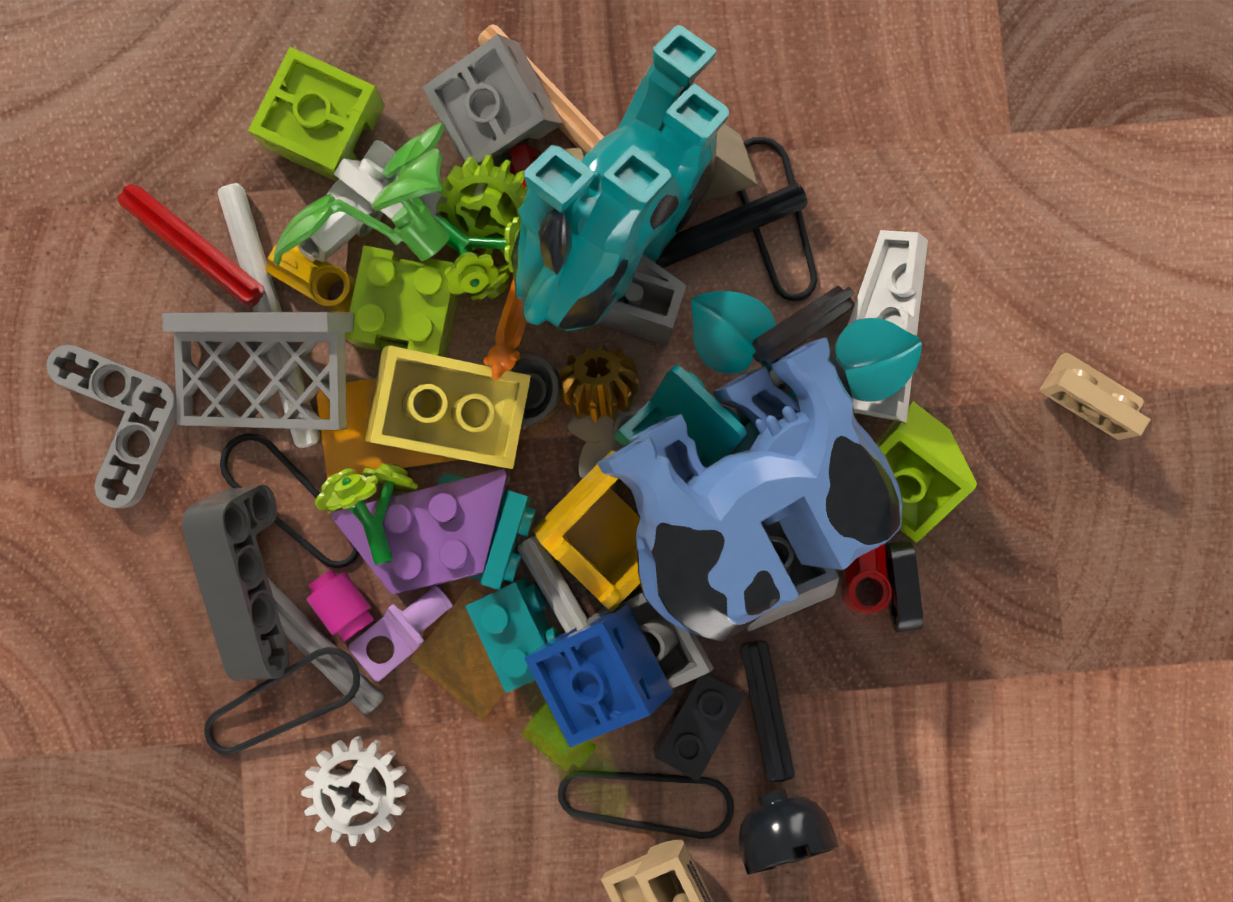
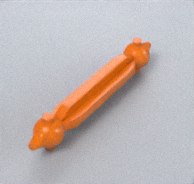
(507, 337)

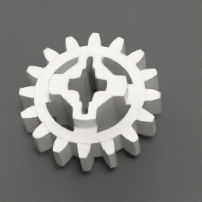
(336, 785)

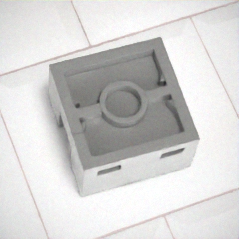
(492, 101)

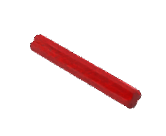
(191, 245)

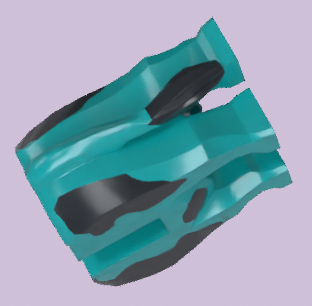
(626, 196)

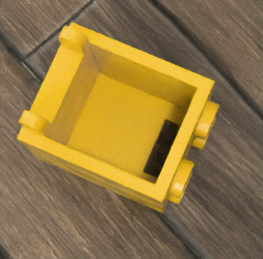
(595, 538)

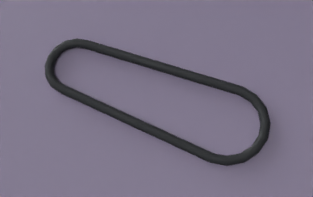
(800, 220)
(256, 437)
(320, 652)
(645, 825)

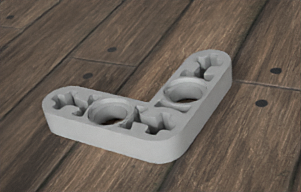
(135, 404)

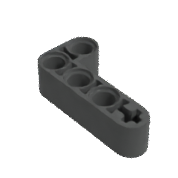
(235, 582)

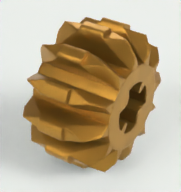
(599, 383)

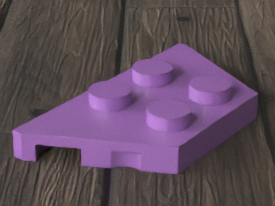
(434, 532)

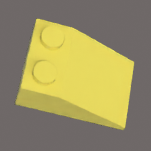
(446, 407)

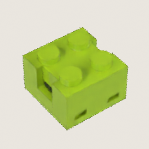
(315, 113)
(402, 304)

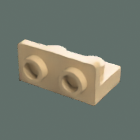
(1095, 398)

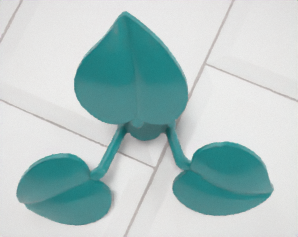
(871, 350)

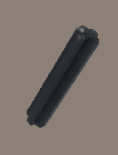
(767, 711)

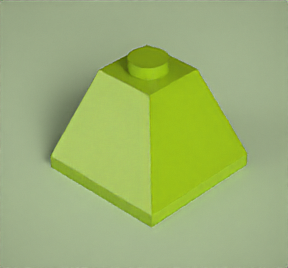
(927, 469)

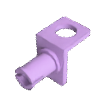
(402, 629)

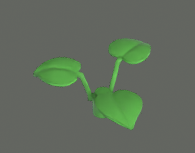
(418, 175)

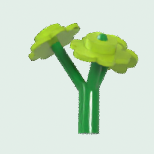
(476, 273)
(350, 489)

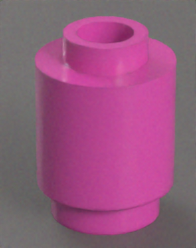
(339, 604)

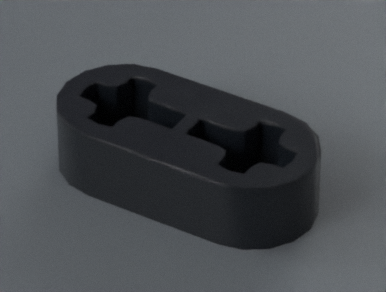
(903, 576)

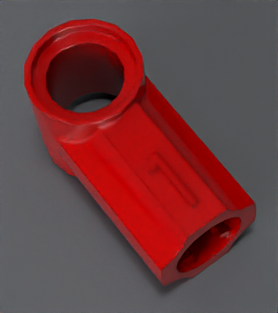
(873, 568)

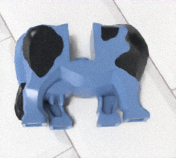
(809, 468)

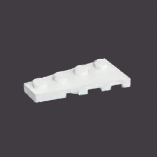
(892, 293)

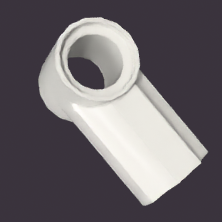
(339, 226)

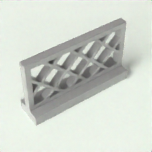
(268, 329)

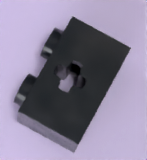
(698, 724)

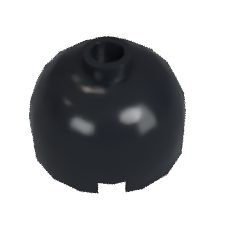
(784, 832)

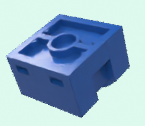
(599, 676)

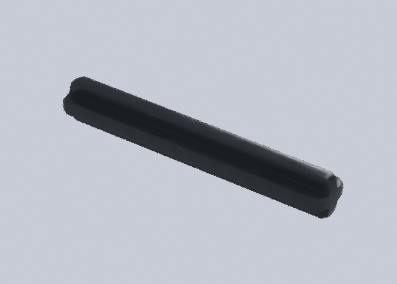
(733, 224)
(802, 325)

